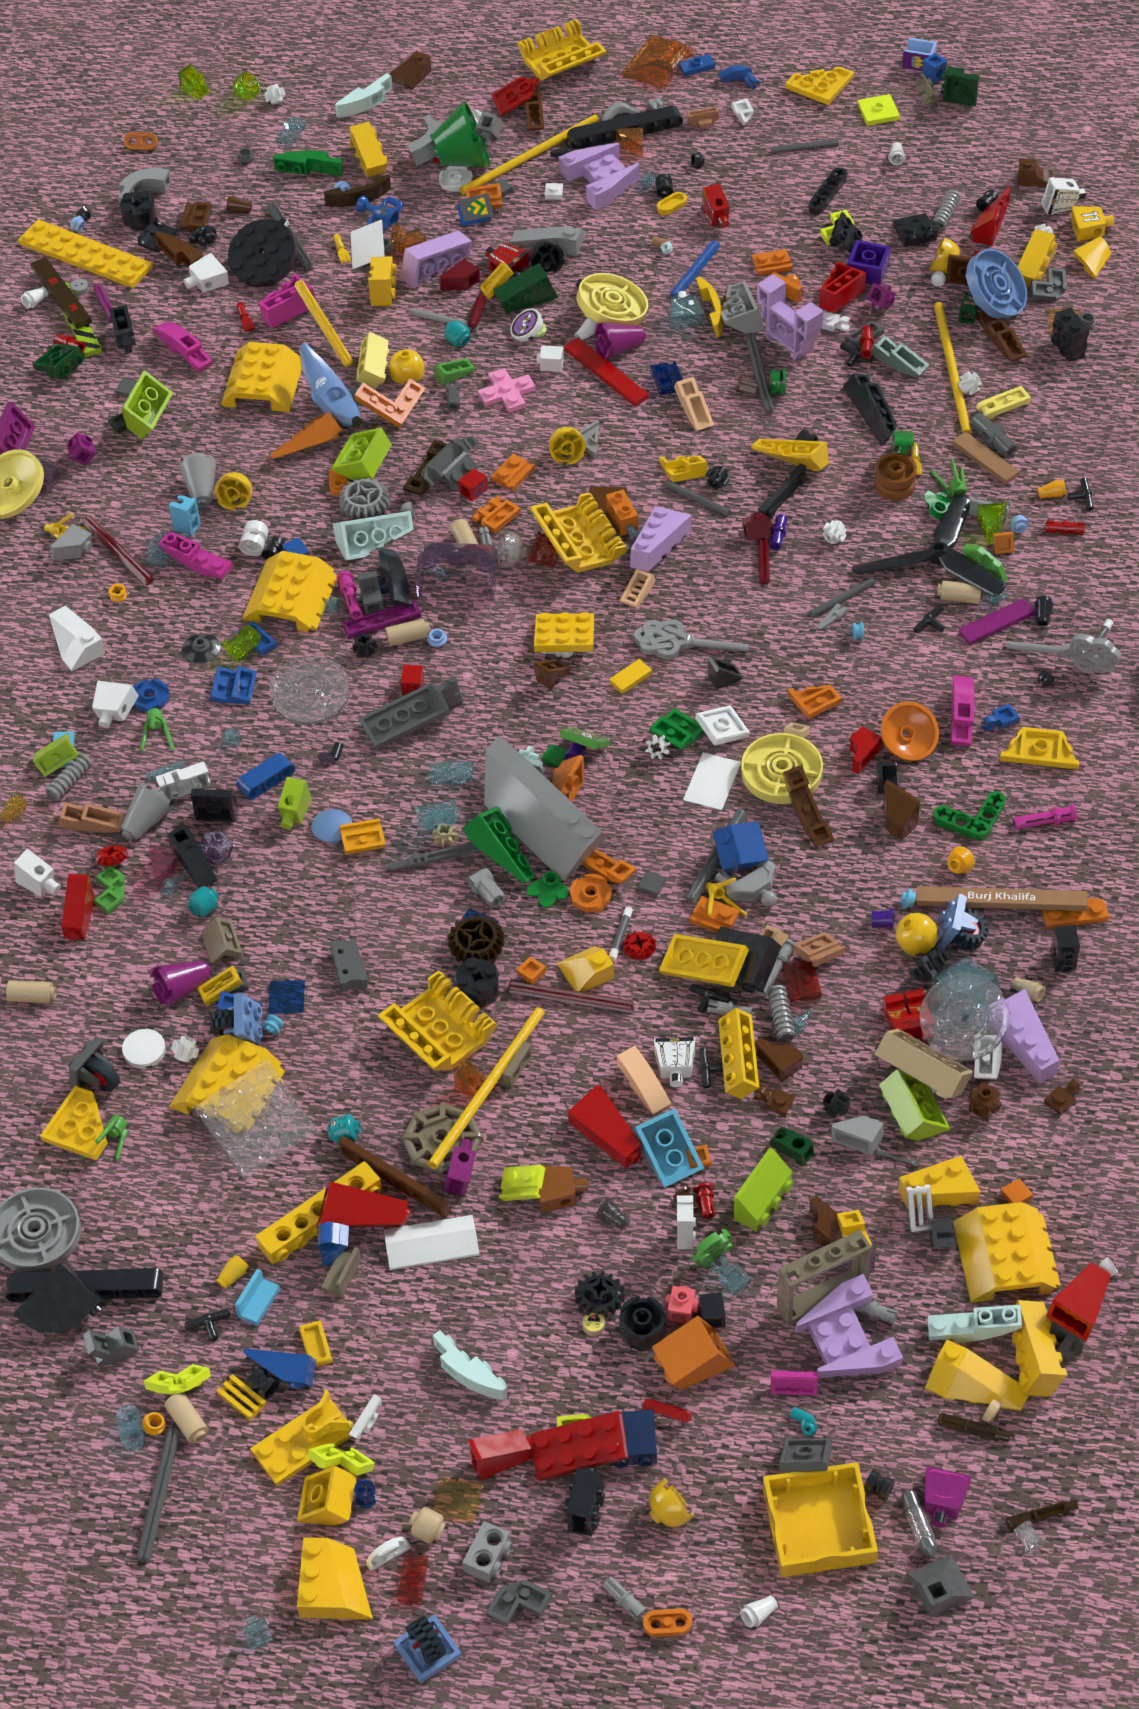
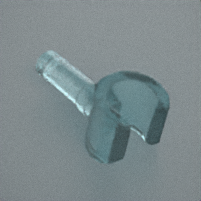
(441, 573)
(170, 885)
(799, 1022)

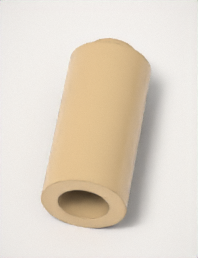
(462, 532)
(959, 592)
(407, 632)
(30, 991)
(186, 1418)

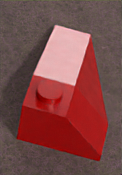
(990, 220)

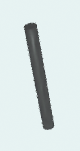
(802, 146)
(697, 498)
(842, 597)

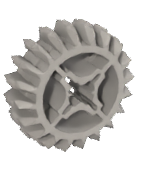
(364, 499)

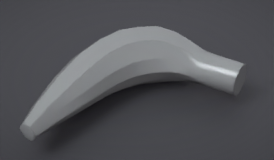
(616, 109)

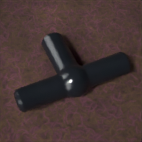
(565, 149)
(855, 353)
(1086, 493)
(930, 619)
(708, 994)
(706, 1067)
(207, 1320)

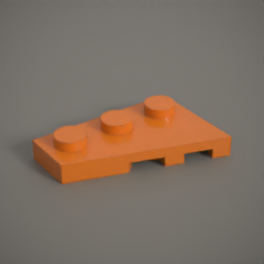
(1095, 913)

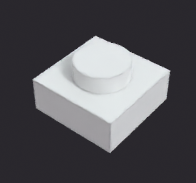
(554, 191)

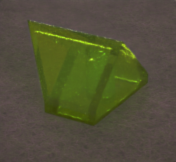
(193, 82)
(991, 519)

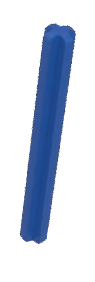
(696, 267)

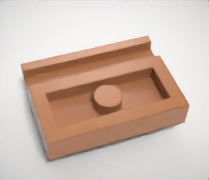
(819, 949)

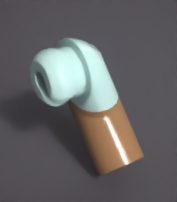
(664, 244)

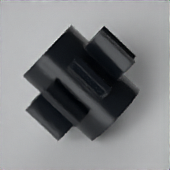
(717, 477)
(364, 645)
(836, 1103)

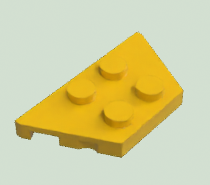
(1040, 748)

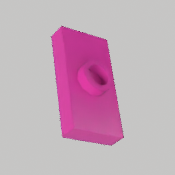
(794, 1383)

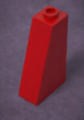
(604, 1126)
(361, 1208)
(1080, 1301)

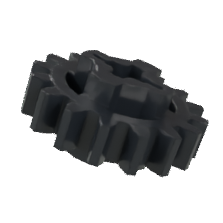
(930, 965)
(610, 1298)

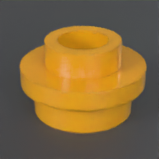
(155, 1418)

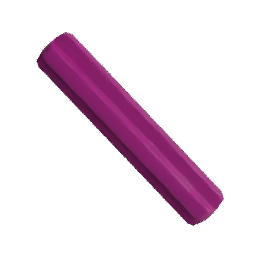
(103, 299)

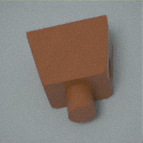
(559, 1188)

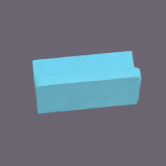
(256, 1298)

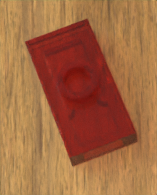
(413, 1579)

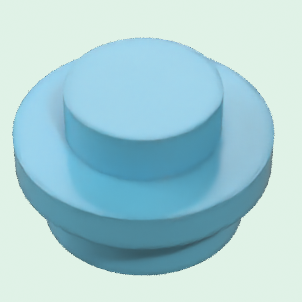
(907, 898)

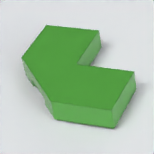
(985, 559)
(114, 895)

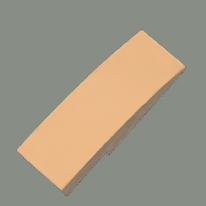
(693, 403)
(643, 1080)

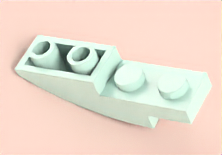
(362, 100)
(975, 1326)
(471, 1373)

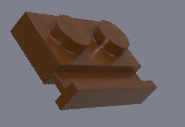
(195, 215)

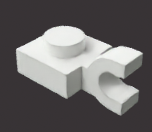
(833, 321)

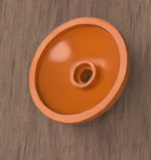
(920, 729)

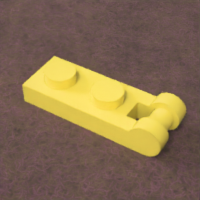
(1004, 402)

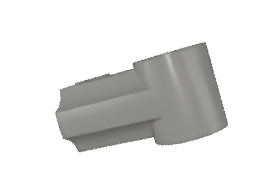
(484, 884)

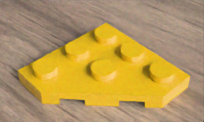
(819, 84)
(77, 1125)

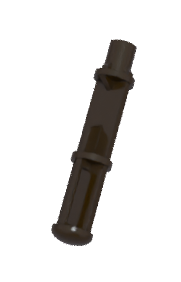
(972, 1427)
(1041, 1514)

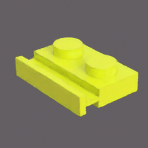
(522, 1182)

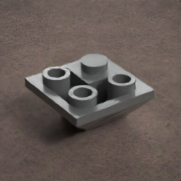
(940, 1585)

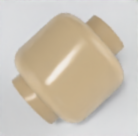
(427, 1525)

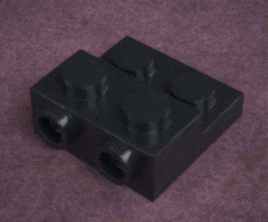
(915, 229)
(214, 805)

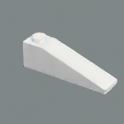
(75, 639)

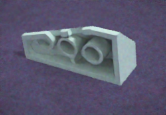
(364, 535)

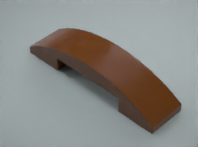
(805, 806)

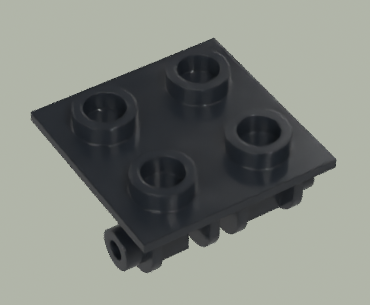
(845, 233)

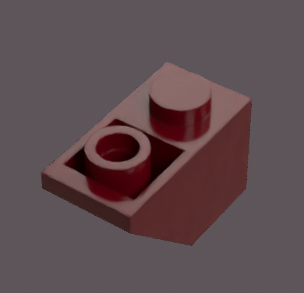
(460, 277)

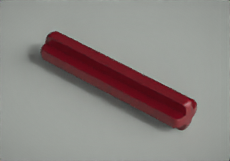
(477, 311)
(763, 560)

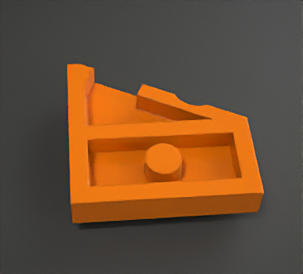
(815, 699)

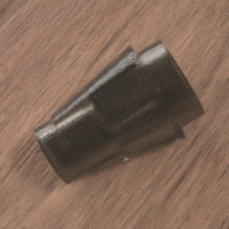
(611, 1214)

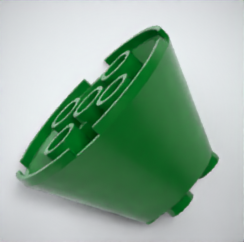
(459, 141)

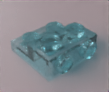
(436, 813)

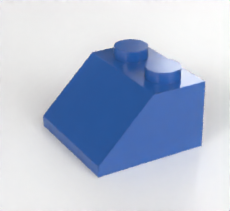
(740, 846)

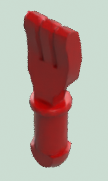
(246, 321)

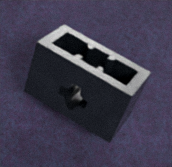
(1065, 948)

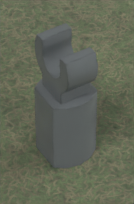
(453, 399)

